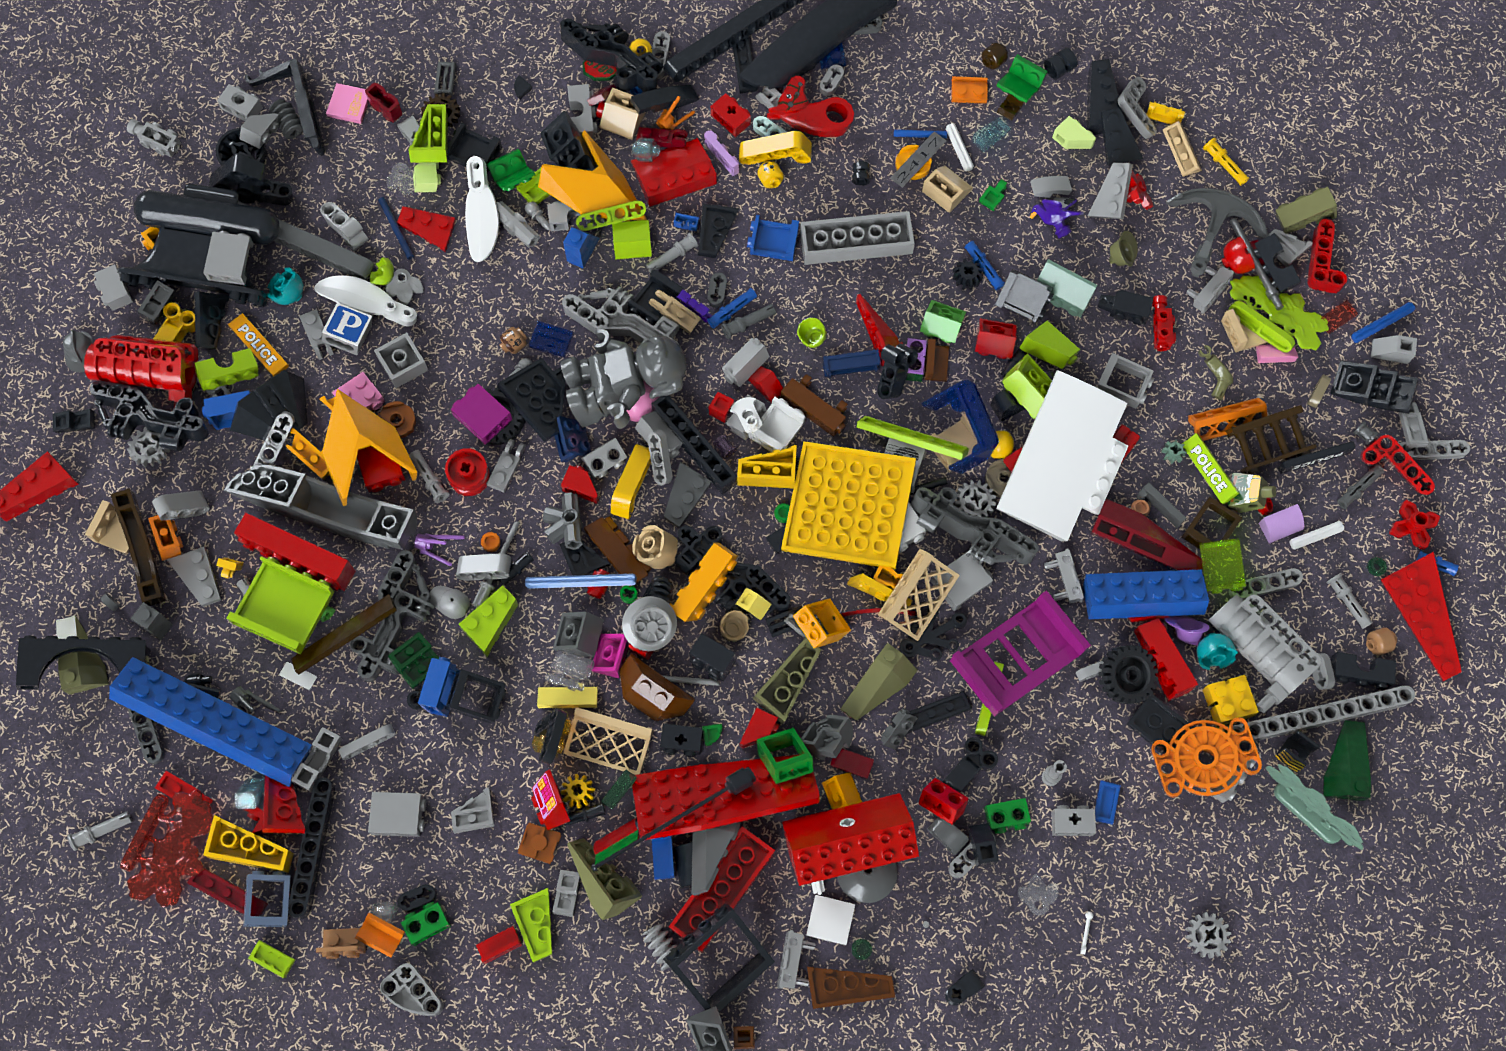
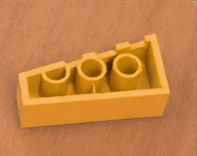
(704, 583)

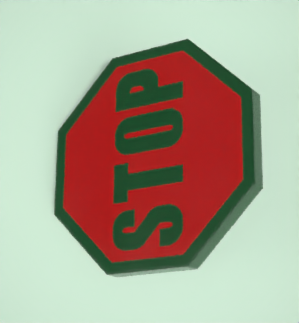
(598, 71)

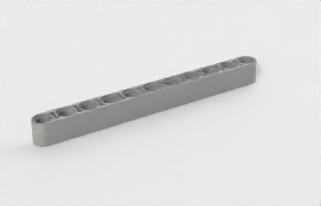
(1335, 708)

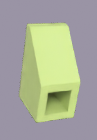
(1073, 136)
(426, 177)

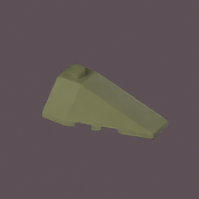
(79, 669)

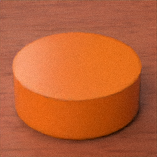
(490, 542)

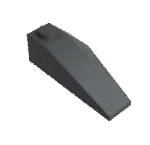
(707, 851)

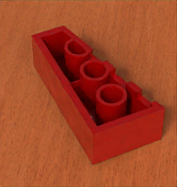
(34, 486)
(1173, 672)

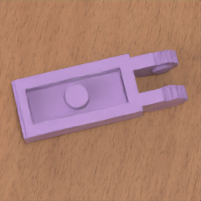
(721, 153)

